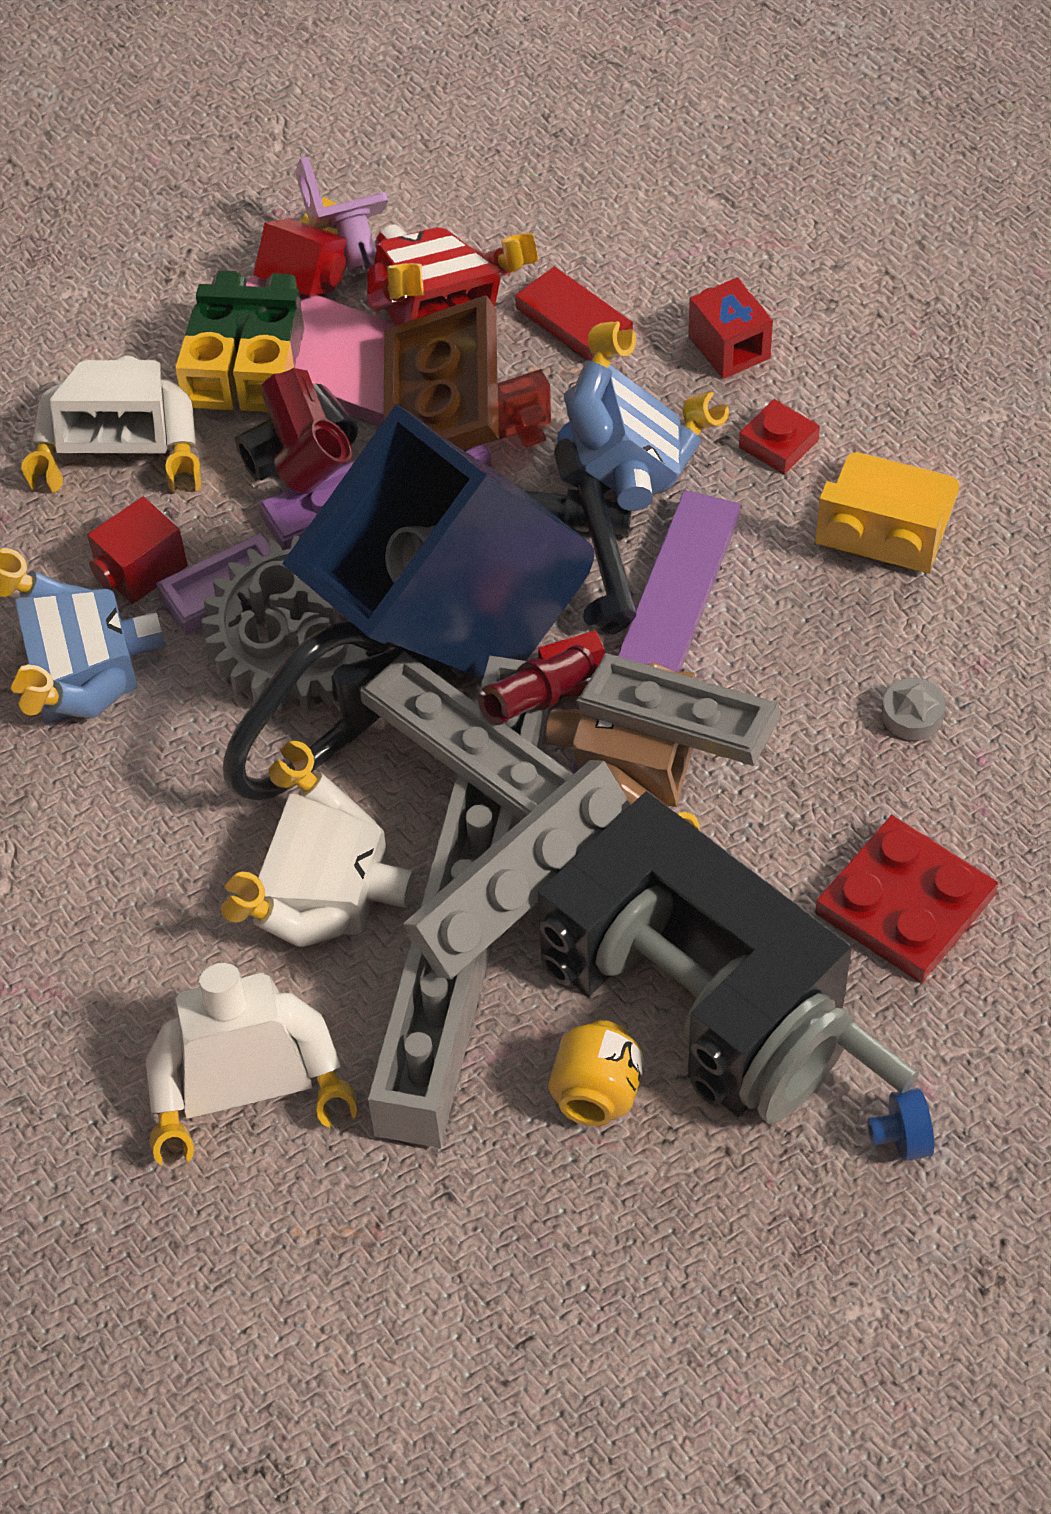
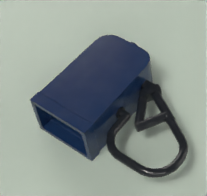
(474, 590)

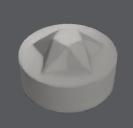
(913, 709)

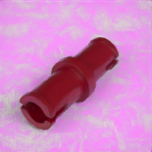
(536, 684)

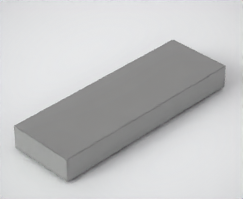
(679, 709)

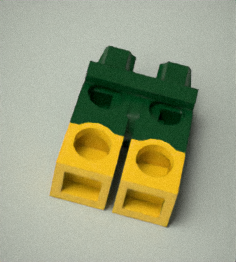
(239, 340)

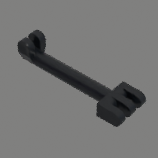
(616, 608)

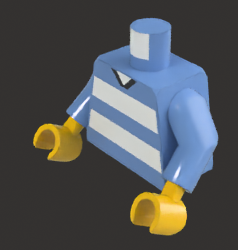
(627, 433)
(72, 643)

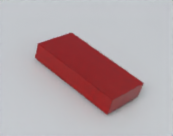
(567, 309)

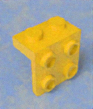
(886, 511)

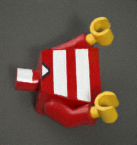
(438, 270)

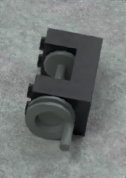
(755, 960)

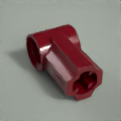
(309, 442)

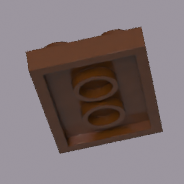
(447, 372)

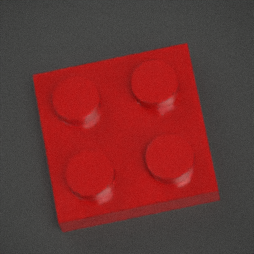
(906, 898)

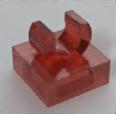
(524, 407)

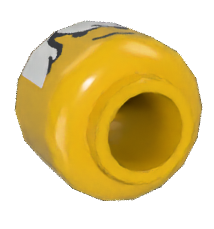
(596, 1073)

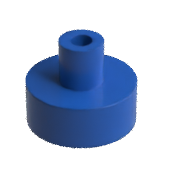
(906, 1125)

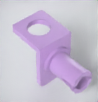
(347, 217)

